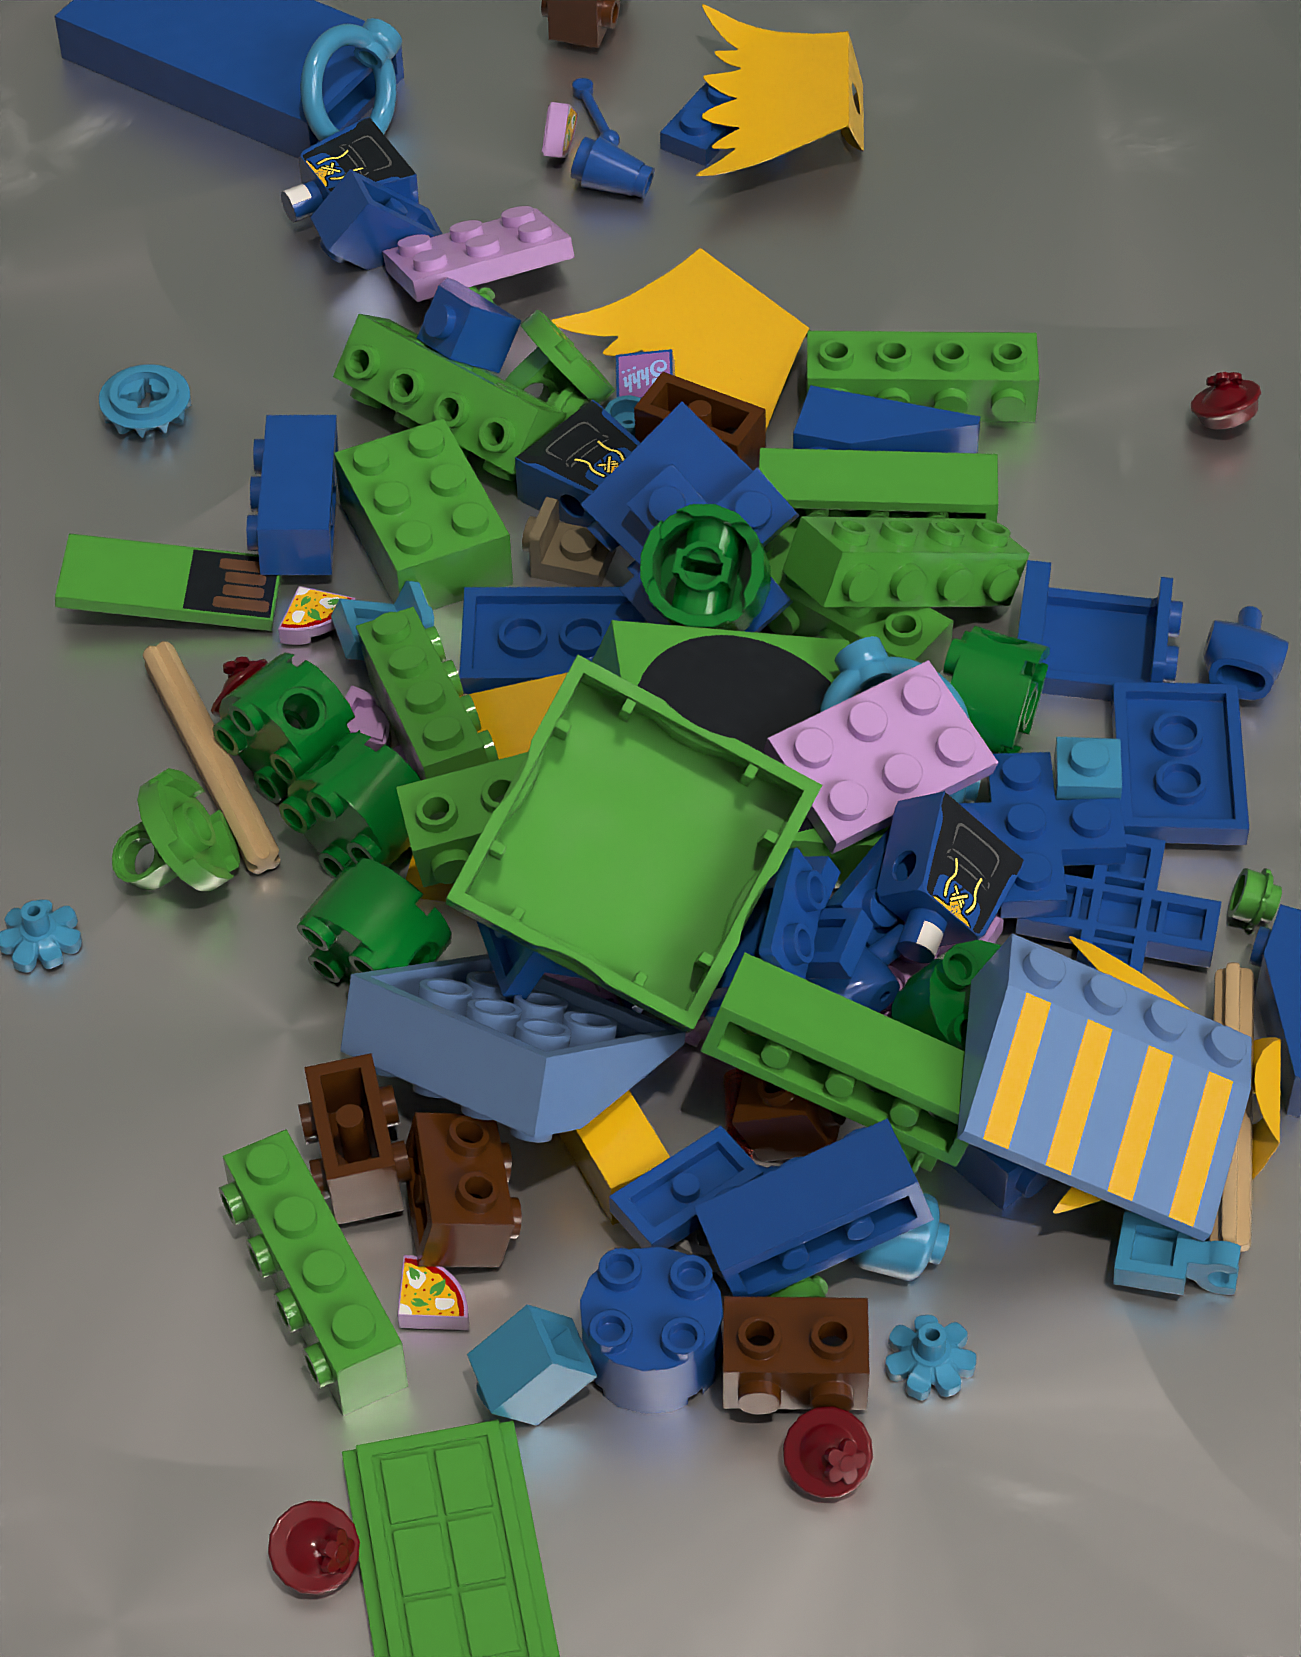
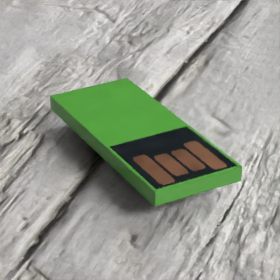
(166, 582)

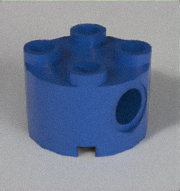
(652, 1327)

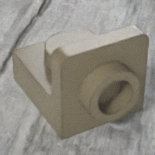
(564, 550)

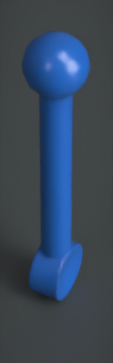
(583, 89)

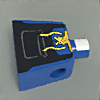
(357, 148)
(573, 462)
(943, 875)

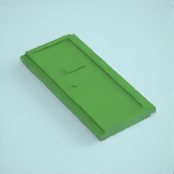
(449, 1545)

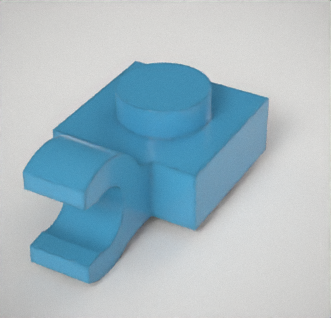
(1162, 1259)

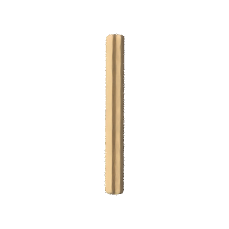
(211, 760)
(1236, 1010)

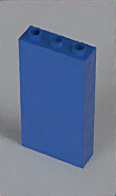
(223, 60)

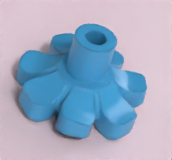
(39, 934)
(930, 1357)

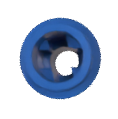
(610, 169)

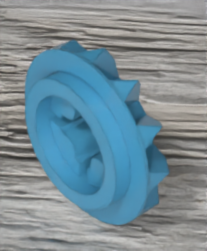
(127, 389)

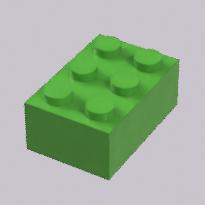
(423, 514)

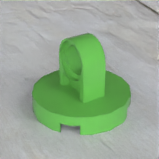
(557, 363)
(183, 834)

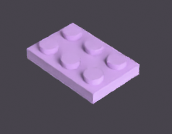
(478, 252)
(882, 749)

